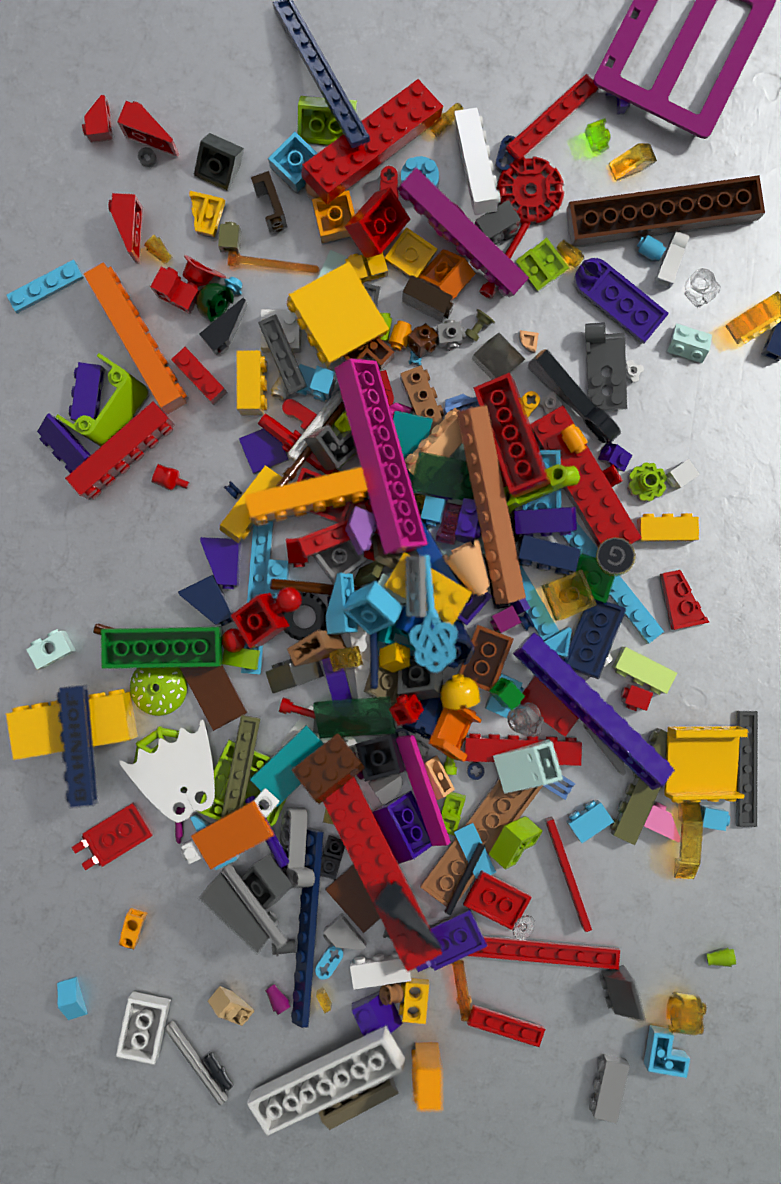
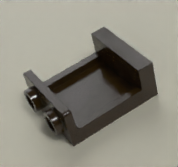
(264, 185)

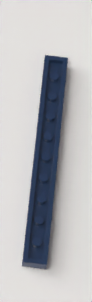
(321, 73)
(307, 932)

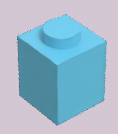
(432, 510)
(715, 818)

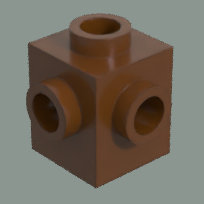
(422, 340)

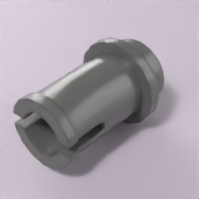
(289, 947)

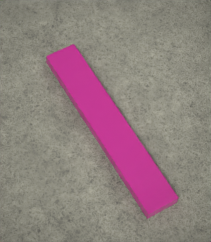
(423, 790)

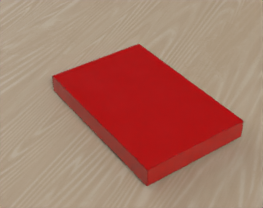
(497, 900)

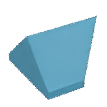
(560, 642)

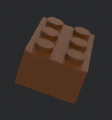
(328, 768)

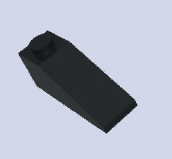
(222, 330)

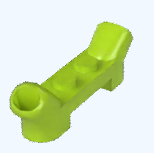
(559, 478)

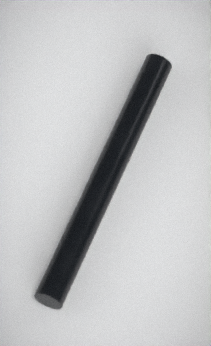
(464, 879)

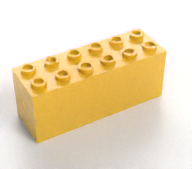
(38, 729)

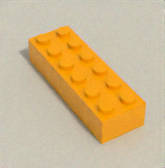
(306, 496)

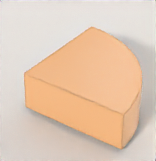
(529, 340)

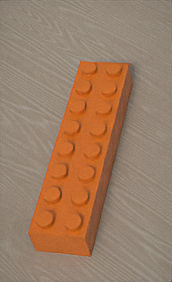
(133, 334)

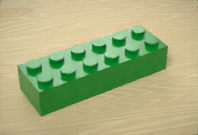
(161, 647)

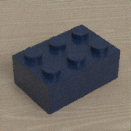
(547, 555)

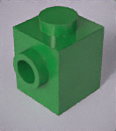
(507, 693)

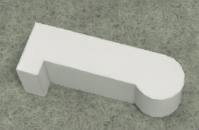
(672, 259)

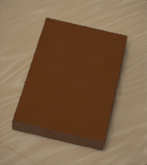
(354, 899)

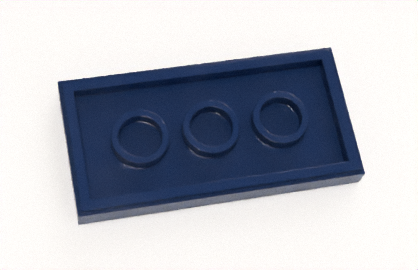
(594, 638)

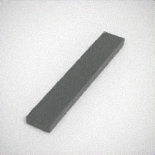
(747, 770)

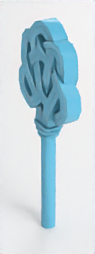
(439, 629)

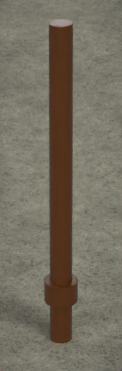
(290, 473)

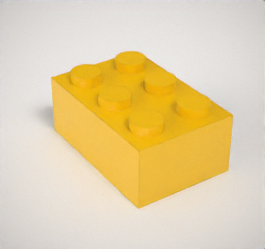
(251, 383)

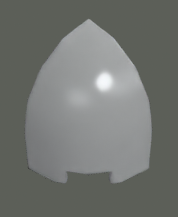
(386, 787)

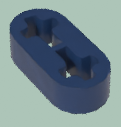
(503, 153)

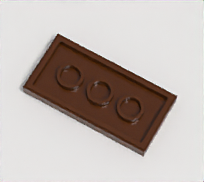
(215, 694)

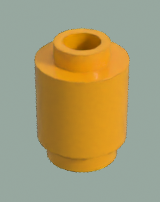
(399, 335)
(574, 439)

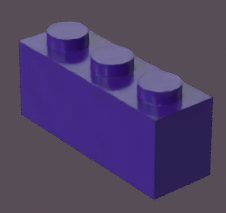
(87, 391)
(546, 521)

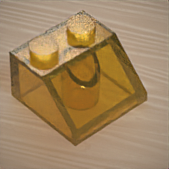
(568, 595)

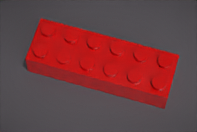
(513, 436)
(120, 451)

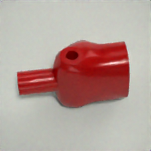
(168, 478)

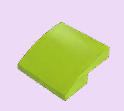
(542, 264)

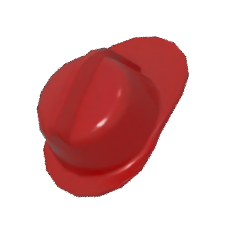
(198, 273)

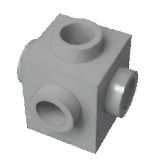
(447, 340)

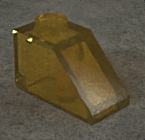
(633, 161)

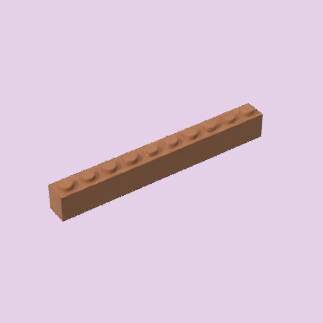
(491, 504)

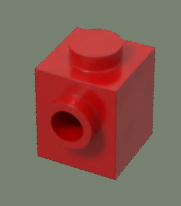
(636, 697)

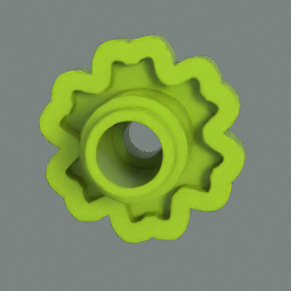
(639, 486)

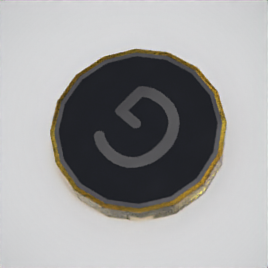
(615, 556)

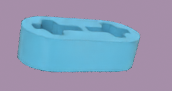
(332, 963)

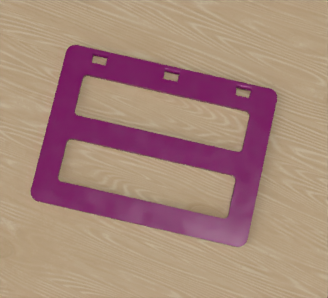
(656, 100)

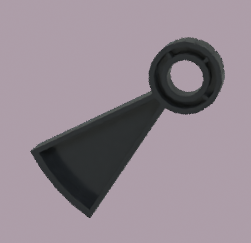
(560, 382)

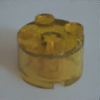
(686, 1014)

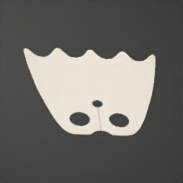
(176, 766)

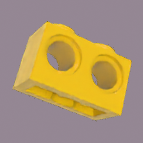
(417, 1000)

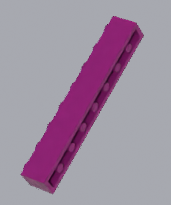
(462, 233)

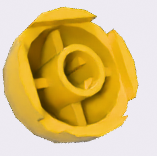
(459, 691)

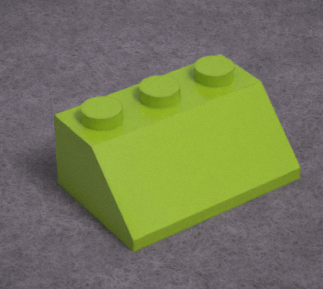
(317, 122)

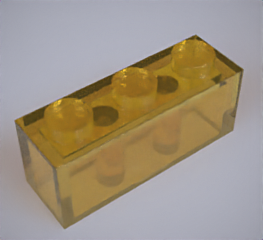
(756, 319)

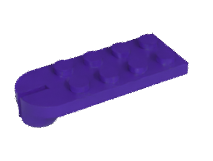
(619, 298)

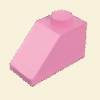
(662, 822)

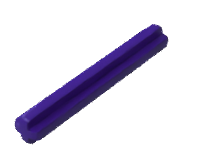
(273, 843)

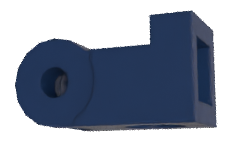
(773, 344)

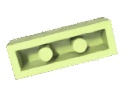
(644, 670)

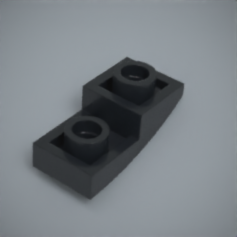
(331, 857)

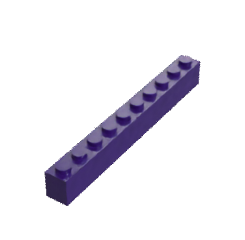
(594, 711)

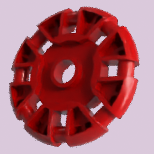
(542, 185)

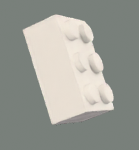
(143, 1027)

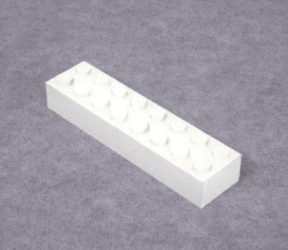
(326, 1080)

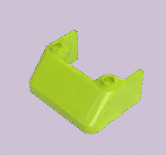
(119, 409)

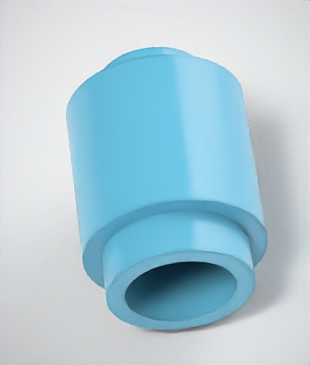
(651, 248)

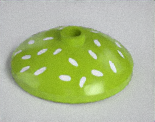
(171, 690)

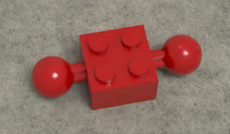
(260, 619)

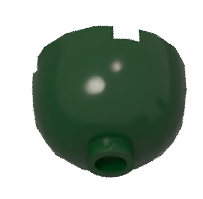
(214, 300)

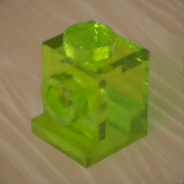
(598, 136)

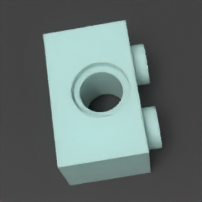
(40, 655)

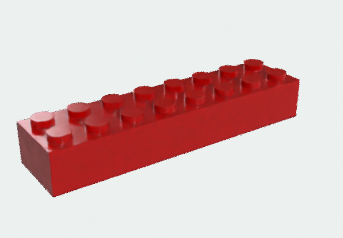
(389, 130)
(593, 494)

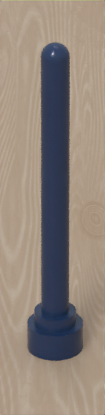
(374, 661)

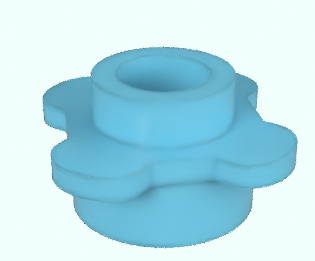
(234, 284)

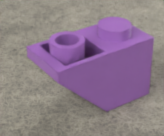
(359, 529)

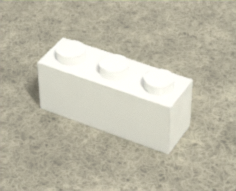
(378, 971)

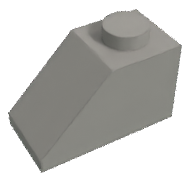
(343, 934)

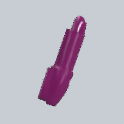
(179, 825)

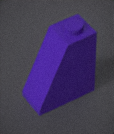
(223, 559)

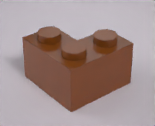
(373, 350)

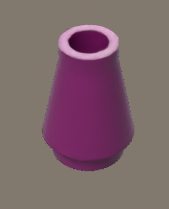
(277, 999)

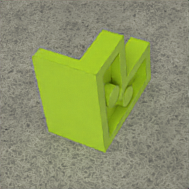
(514, 840)

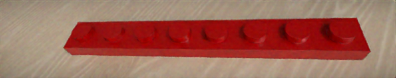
(550, 952)

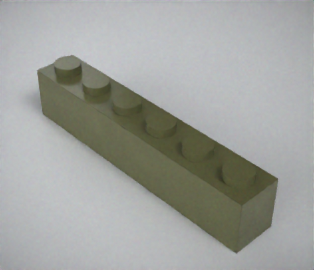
(639, 799)

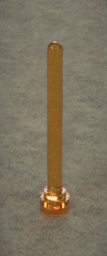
(235, 259)

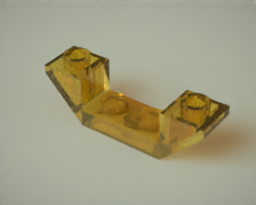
(691, 840)

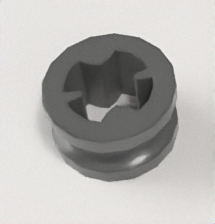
(146, 150)

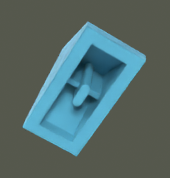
(71, 999)

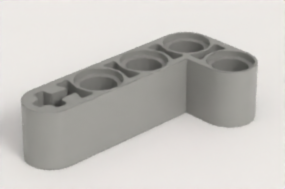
(294, 845)

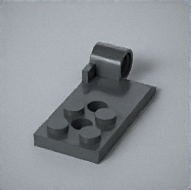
(606, 351)

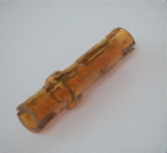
(463, 998)

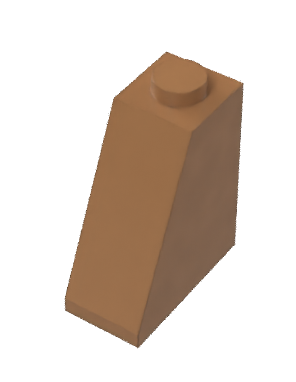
(315, 647)

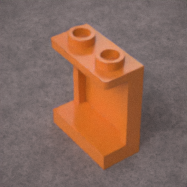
(452, 730)

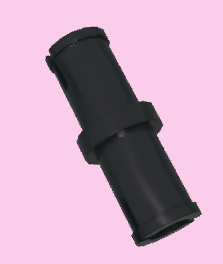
(217, 1072)

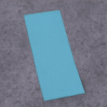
(468, 840)

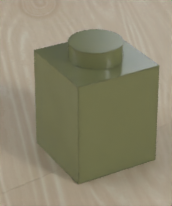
(229, 237)

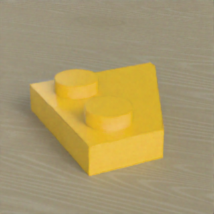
(206, 212)

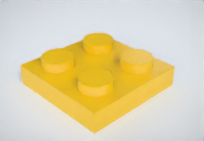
(410, 253)

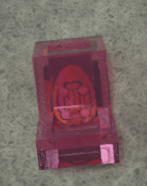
(449, 523)

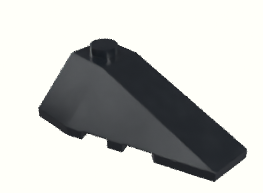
(397, 905)

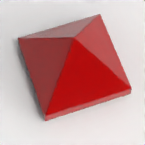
(612, 475)

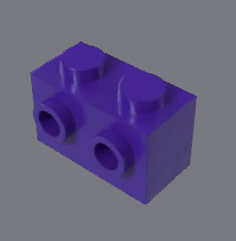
(468, 525)

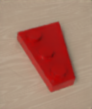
(680, 602)

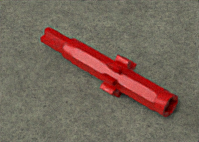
(289, 440)

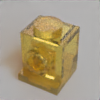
(345, 659)

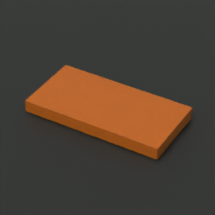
(232, 835)

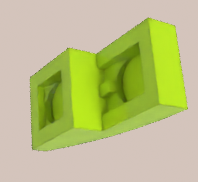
(245, 658)
(452, 811)

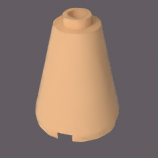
(469, 567)

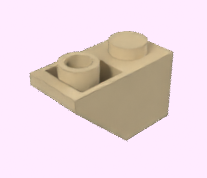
(230, 1006)

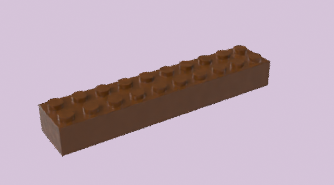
(665, 210)

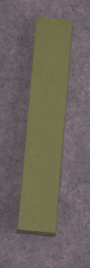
(241, 764)

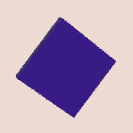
(262, 450)

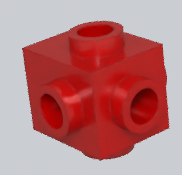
(406, 709)

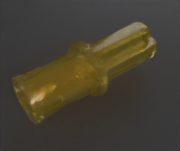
(446, 119)

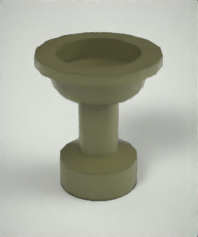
(483, 319)

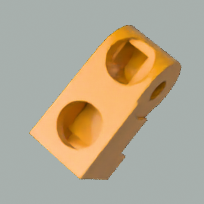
(132, 928)

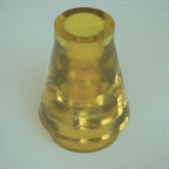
(158, 249)
(571, 254)

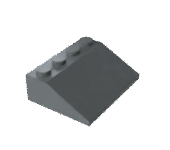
(232, 910)

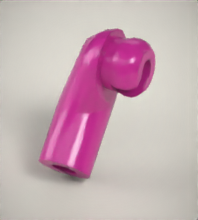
(400, 407)

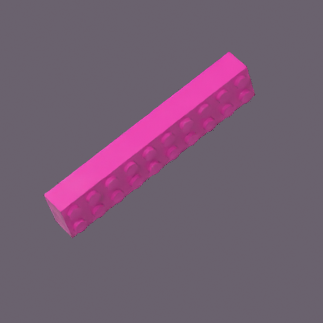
(380, 456)

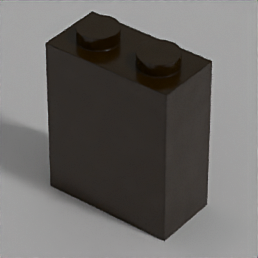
(427, 299)

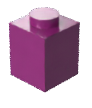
(504, 619)

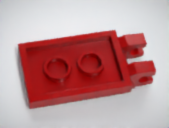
(114, 836)

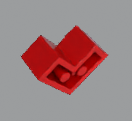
(170, 288)

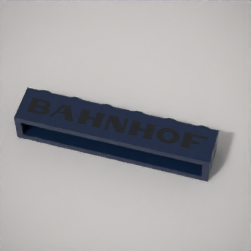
(78, 746)

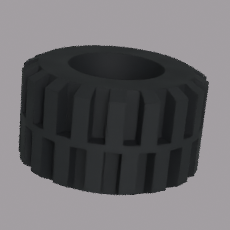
(320, 623)

